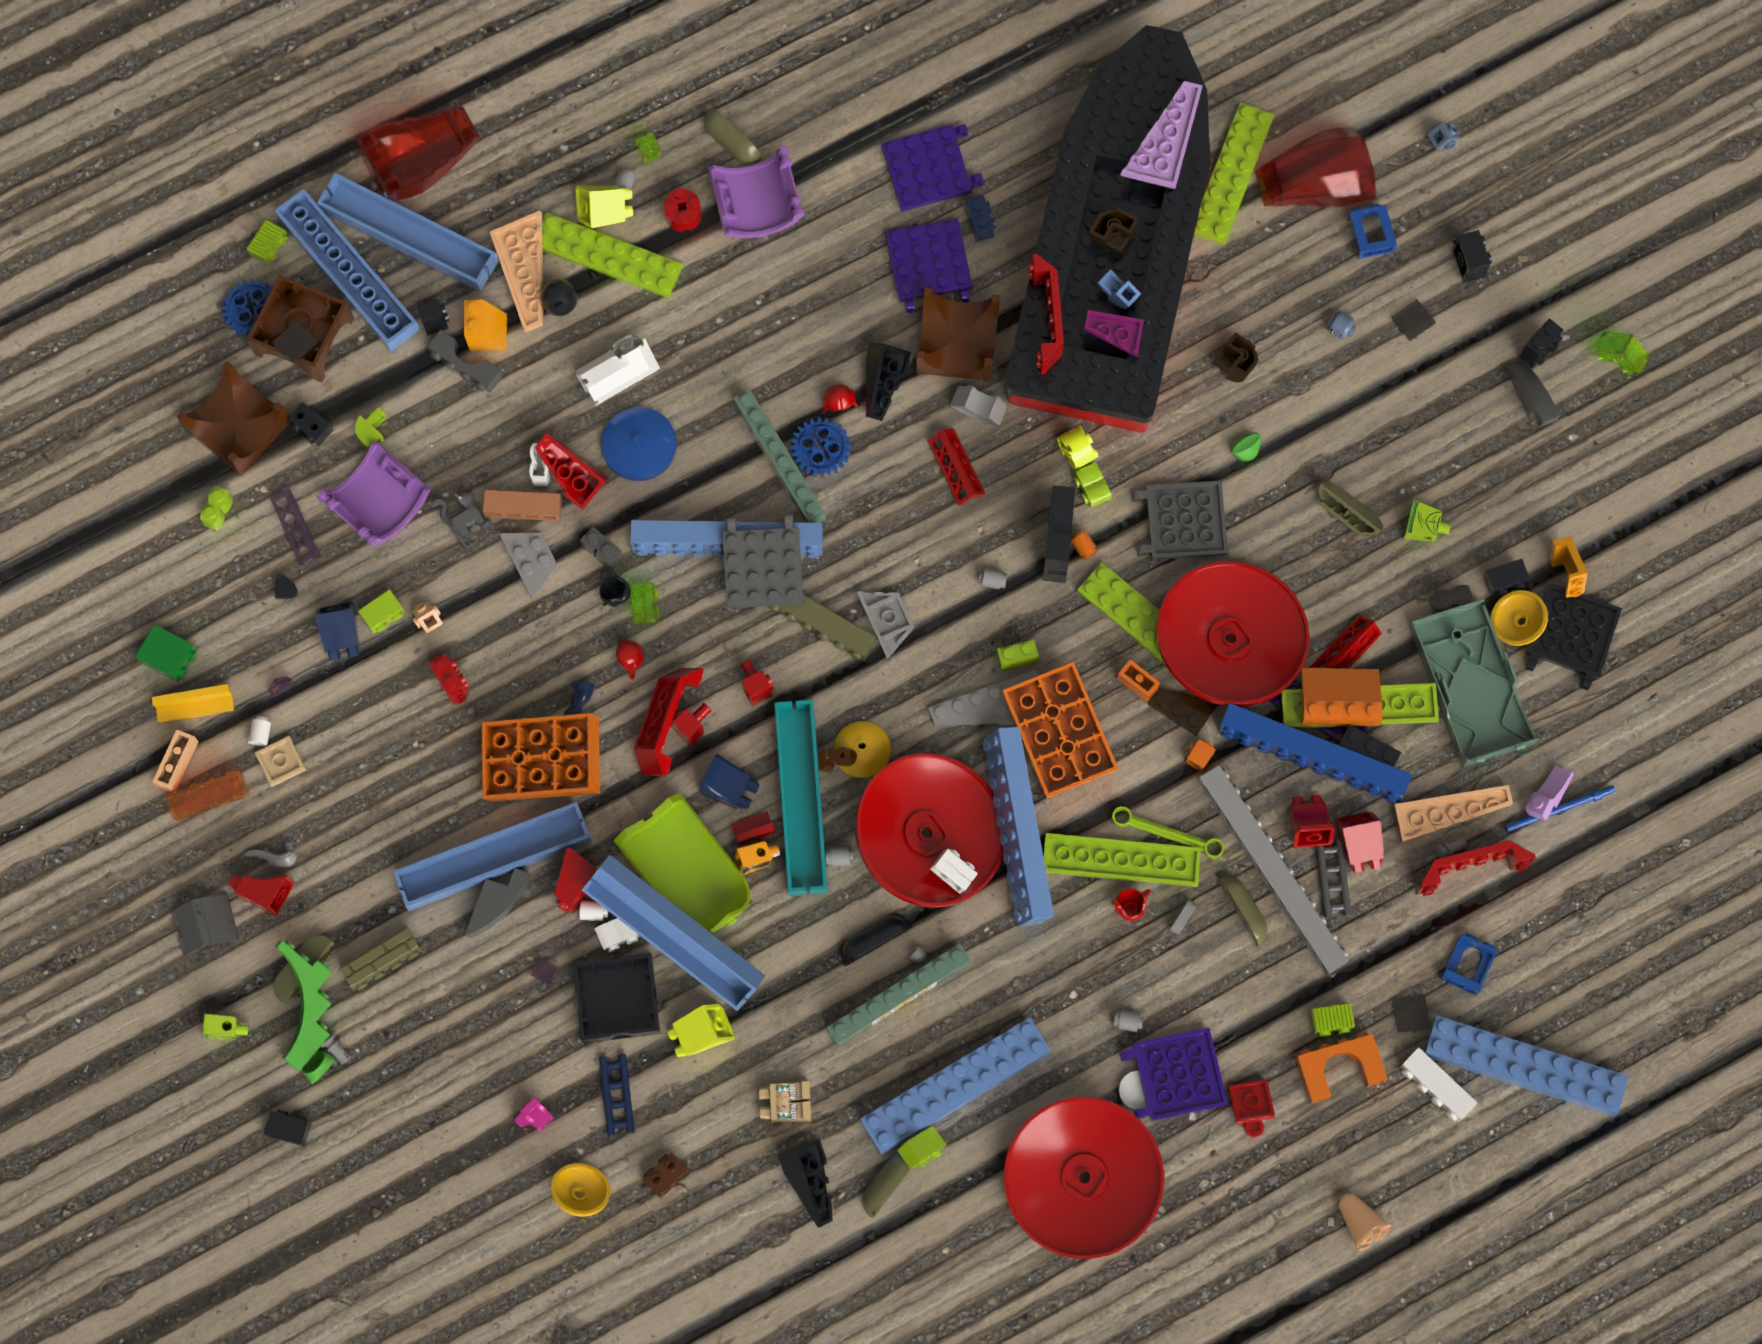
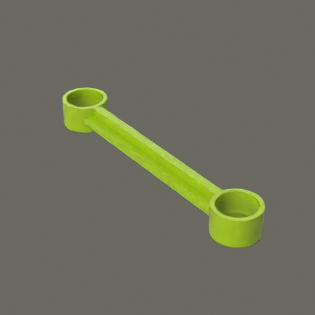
(1166, 832)

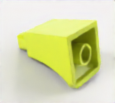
(602, 205)
(701, 1030)

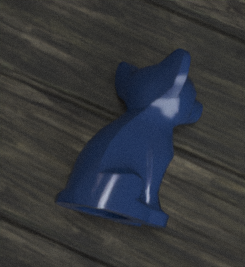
(580, 696)

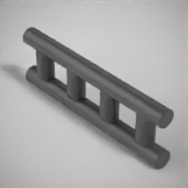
(1343, 886)

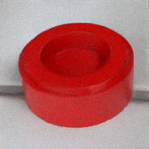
(1254, 1129)

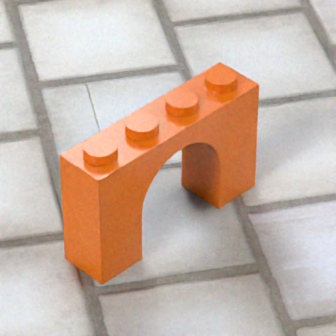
(1362, 1050)

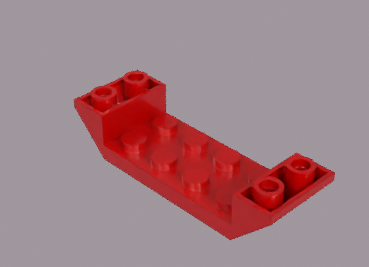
(1047, 275)
(659, 719)
(1516, 856)

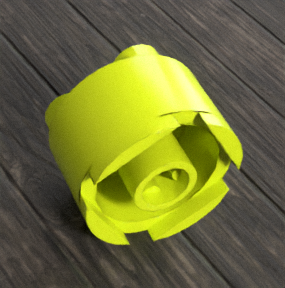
(1077, 447)

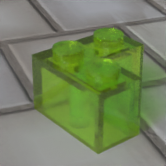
(1623, 350)

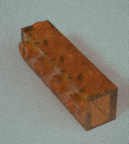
(207, 795)

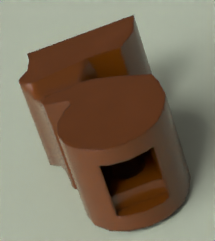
(842, 756)

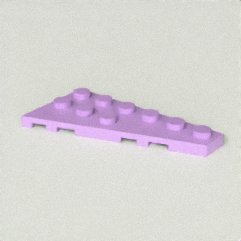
(1164, 147)

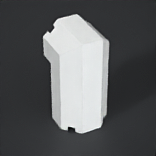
(618, 368)

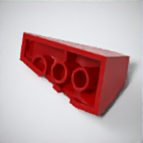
(573, 473)

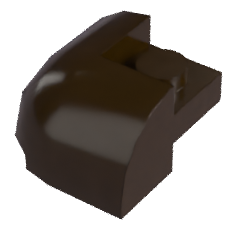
(1114, 229)
(1237, 358)

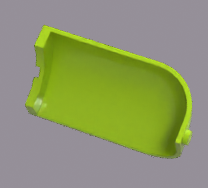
(686, 864)

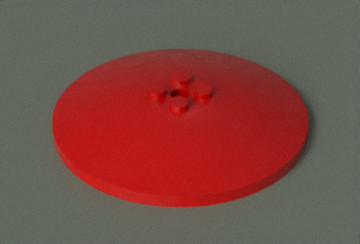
(1241, 603)
(934, 796)
(1078, 1216)

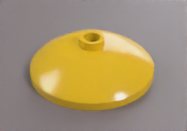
(1512, 610)
(873, 756)
(580, 1181)

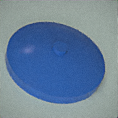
(638, 444)

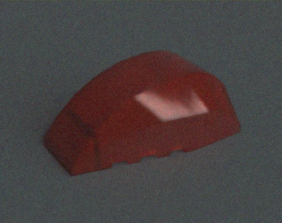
(416, 151)
(1320, 172)

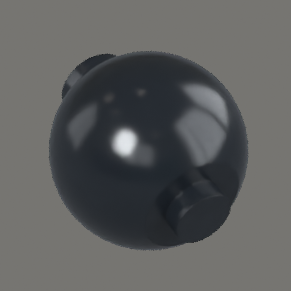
(559, 297)

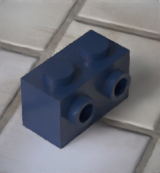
(980, 219)

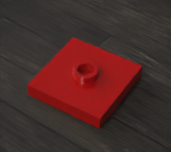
(1251, 1101)

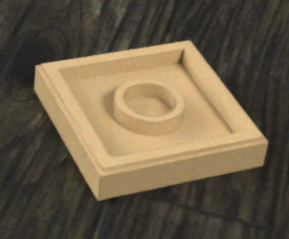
(280, 761)

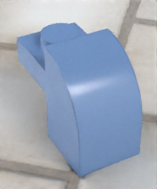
(1119, 292)

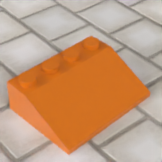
(1341, 697)

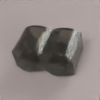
(1449, 599)

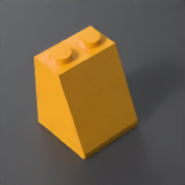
(484, 326)

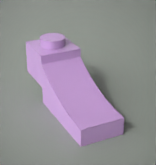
(1549, 794)

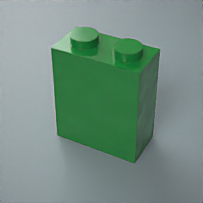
(166, 653)

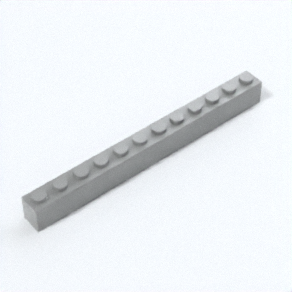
(1273, 870)

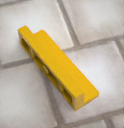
(193, 703)

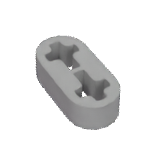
(1183, 917)

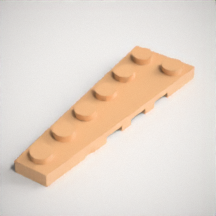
(1436, 813)

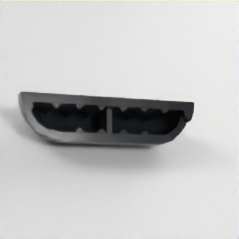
(873, 938)

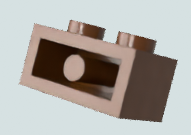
(665, 1175)

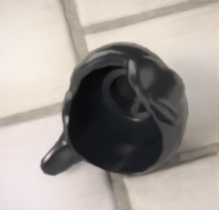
(614, 590)

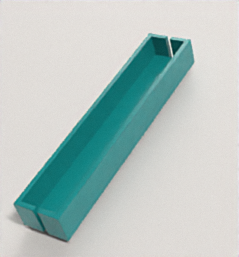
(801, 798)

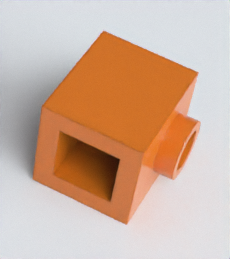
(1200, 754)

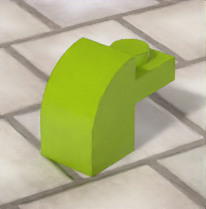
(366, 429)

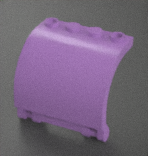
(757, 197)
(377, 496)

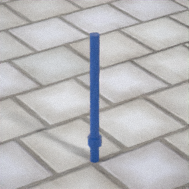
(1594, 795)

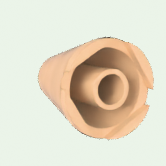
(1362, 1221)

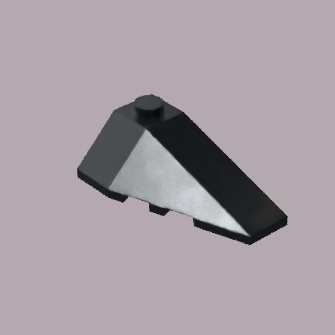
(883, 372)
(806, 1174)

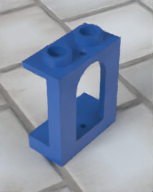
(1377, 248)
(1488, 953)

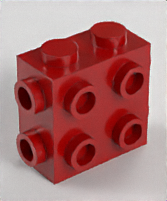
(447, 675)

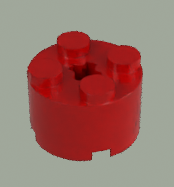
(682, 210)

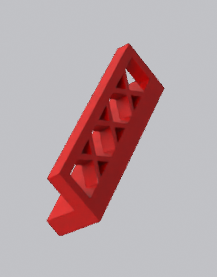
(958, 462)
(1351, 650)

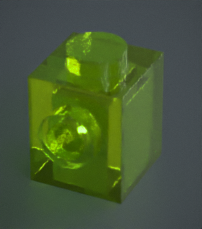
(648, 147)

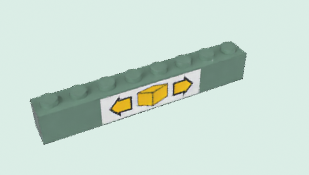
(779, 458)
(898, 995)

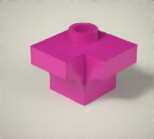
(533, 1114)

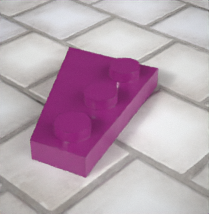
(1116, 329)

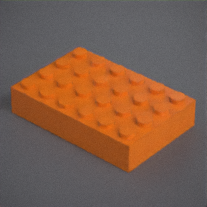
(1059, 730)
(540, 757)

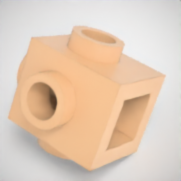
(426, 616)

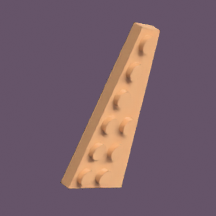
(522, 263)

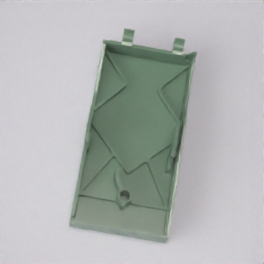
(1473, 683)

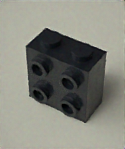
(1541, 344)

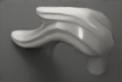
(275, 860)

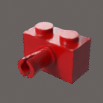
(756, 686)
(689, 725)

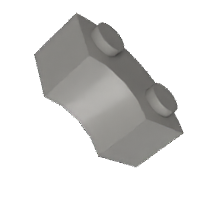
(979, 405)

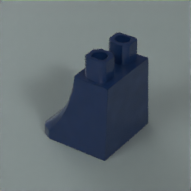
(338, 629)
(727, 784)

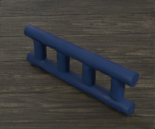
(626, 1103)

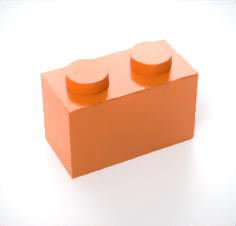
(1138, 680)

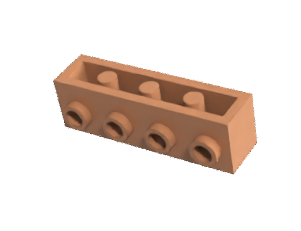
(522, 505)

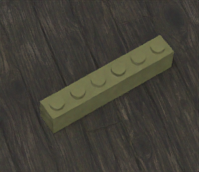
(829, 627)

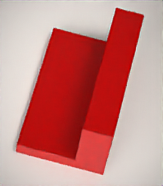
(753, 828)

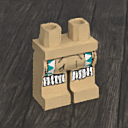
(780, 1100)

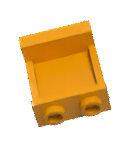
(1565, 552)

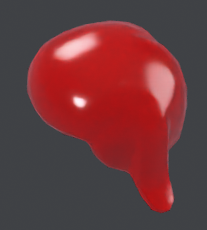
(839, 398)
(630, 656)
(1131, 903)

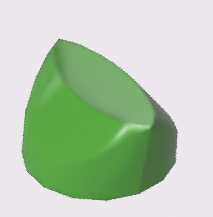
(1246, 446)
(317, 1065)

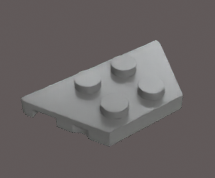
(530, 558)
(888, 618)

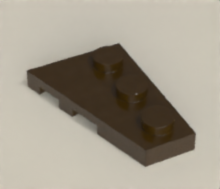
(1183, 709)

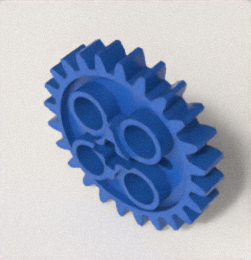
(235, 313)
(834, 439)

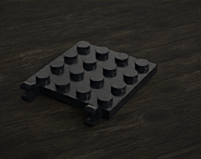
(1575, 634)

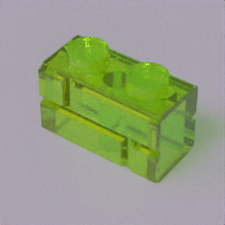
(644, 604)

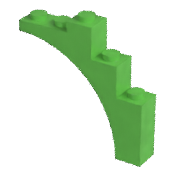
(310, 978)

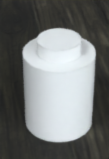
(259, 731)
(592, 911)

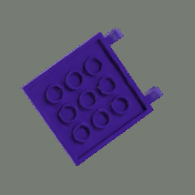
(929, 167)
(929, 258)
(1178, 1074)

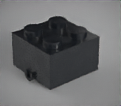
(1471, 255)

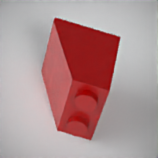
(572, 879)

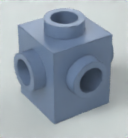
(1444, 136)

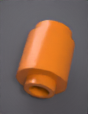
(1083, 544)

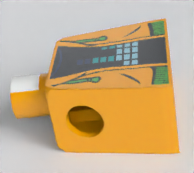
(748, 860)

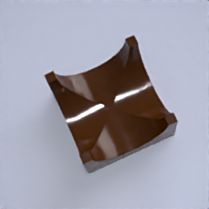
(309, 307)
(957, 337)
(235, 421)

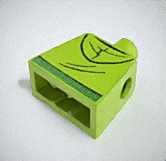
(1424, 523)
(214, 1026)

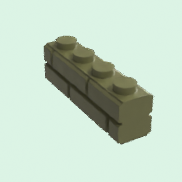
(380, 959)

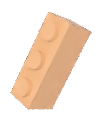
(175, 761)

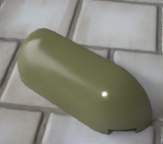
(730, 137)
(1349, 510)
(1245, 908)
(286, 983)
(884, 1184)

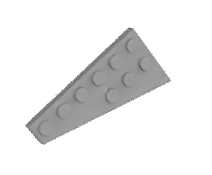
(978, 707)

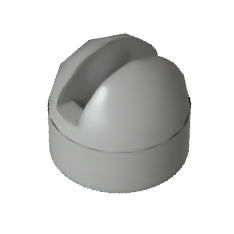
(918, 955)

